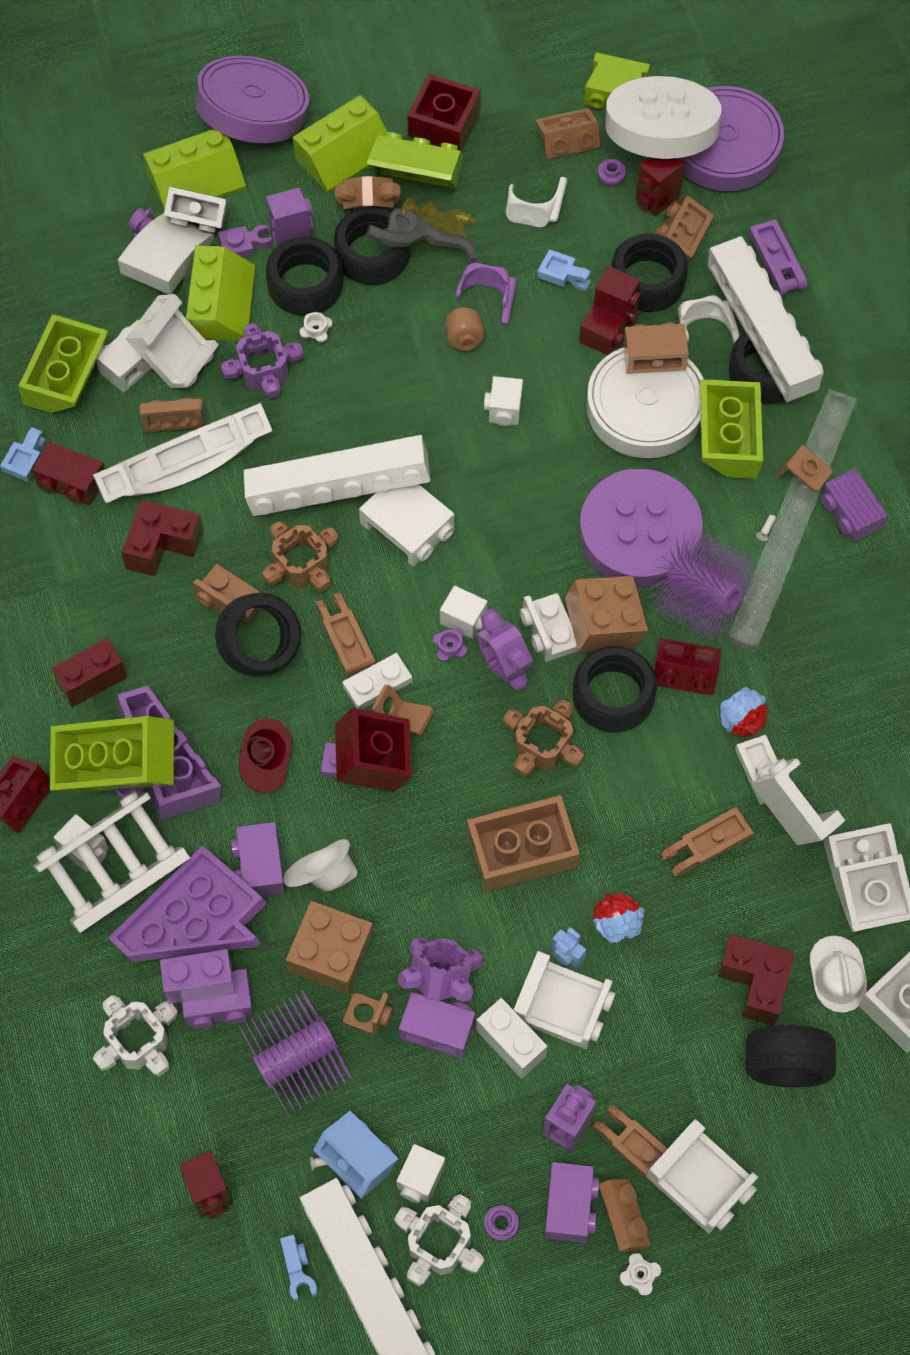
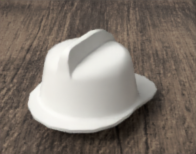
(324, 868)
(838, 973)

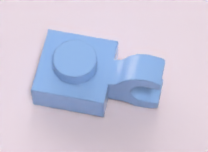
(562, 268)
(23, 457)
(567, 948)
(296, 1257)

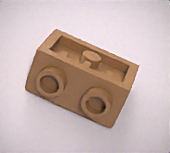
(569, 133)
(685, 224)
(172, 415)
(220, 589)

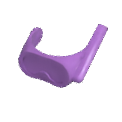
(491, 276)

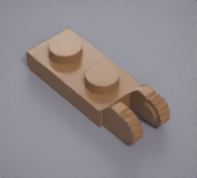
(345, 637)
(709, 841)
(633, 1144)

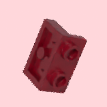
(687, 666)
(21, 791)

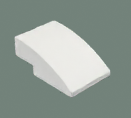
(163, 253)
(869, 877)

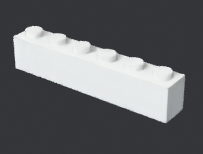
(765, 319)
(336, 475)
(362, 1271)

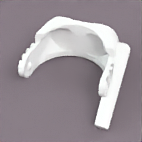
(535, 214)
(708, 307)

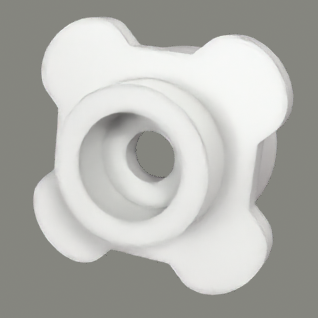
(316, 320)
(630, 1278)

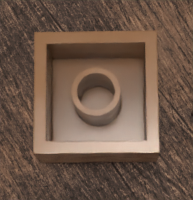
(605, 613)
(330, 947)

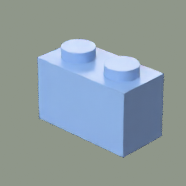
(355, 1154)

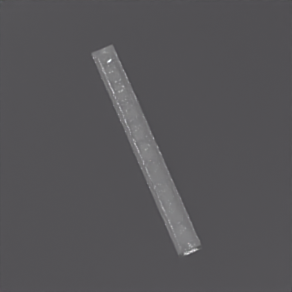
(789, 526)

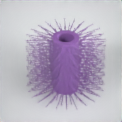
(705, 584)
(297, 1051)

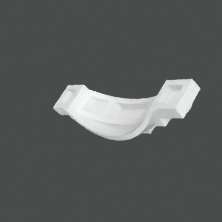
(184, 456)

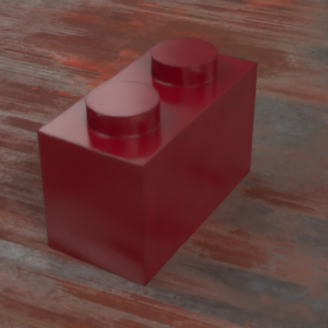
(659, 183)
(67, 473)
(89, 672)
(206, 1185)

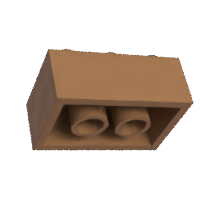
(522, 843)

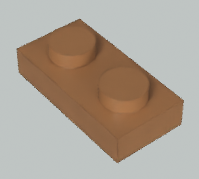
(625, 1215)

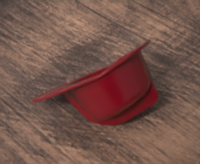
(265, 755)

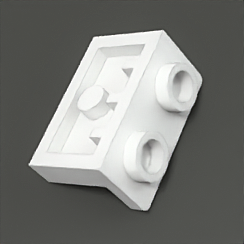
(549, 625)

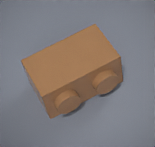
(655, 348)

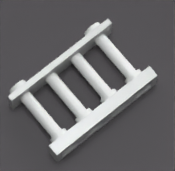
(140, 875)

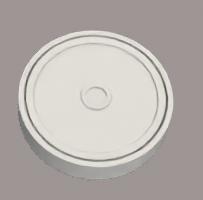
(663, 117)
(644, 411)

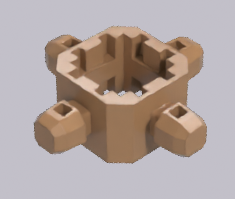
(367, 192)
(285, 541)
(557, 721)

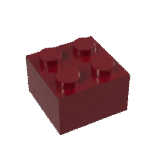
(444, 112)
(373, 750)

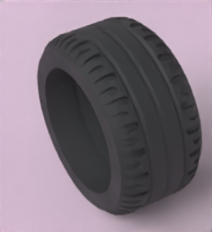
(659, 250)
(301, 252)
(361, 268)
(740, 370)
(289, 634)
(614, 660)
(790, 1056)

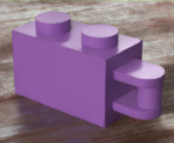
(569, 1117)

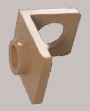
(806, 468)
(417, 714)
(380, 1018)

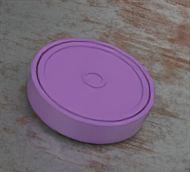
(251, 99)
(746, 144)
(634, 521)

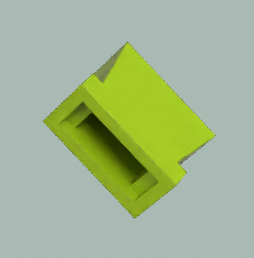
(607, 75)

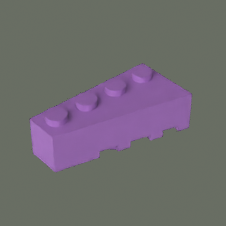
(192, 781)

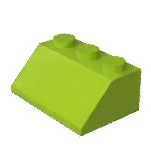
(339, 143)
(416, 160)
(195, 164)
(220, 293)
(61, 364)
(731, 427)

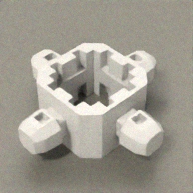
(151, 1053)
(408, 1221)

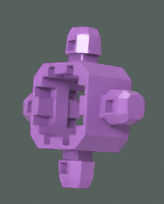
(255, 343)
(504, 649)
(440, 969)

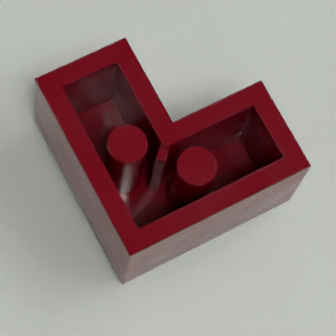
(612, 311)
(157, 530)
(761, 968)

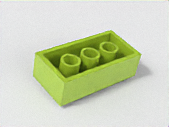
(112, 755)

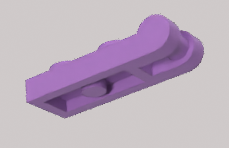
(777, 257)

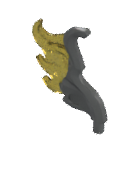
(426, 223)

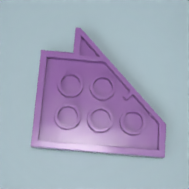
(192, 913)

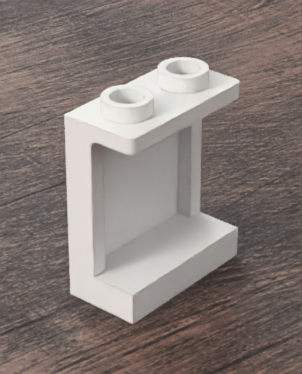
(171, 343)
(409, 520)
(791, 806)
(563, 1002)
(702, 1178)

